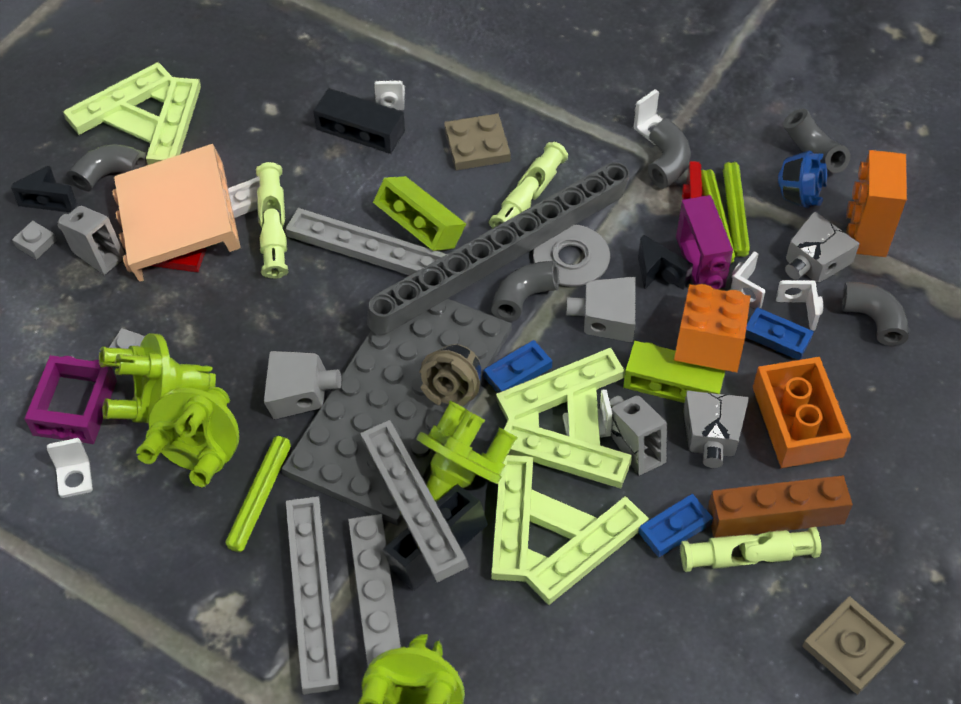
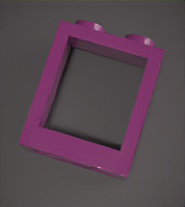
(704, 242)
(66, 425)

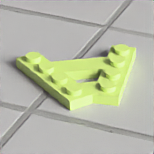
(117, 108)
(581, 450)
(590, 537)

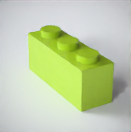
(419, 213)
(656, 373)

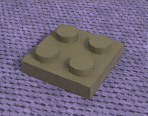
(477, 141)
(853, 645)

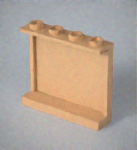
(174, 208)

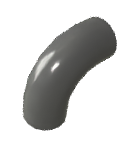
(810, 137)
(674, 156)
(103, 161)
(520, 285)
(882, 307)

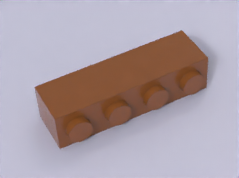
(779, 506)

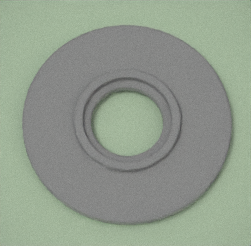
(595, 250)

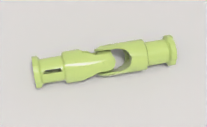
(541, 173)
(272, 238)
(767, 547)

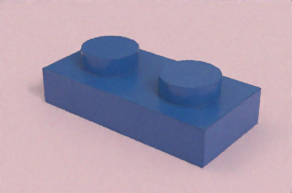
(778, 333)
(518, 367)
(675, 525)

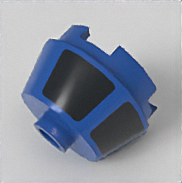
(803, 179)

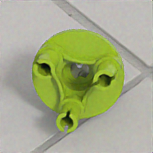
(153, 377)
(192, 432)
(455, 459)
(412, 677)

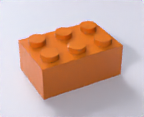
(877, 202)
(713, 328)
(801, 412)

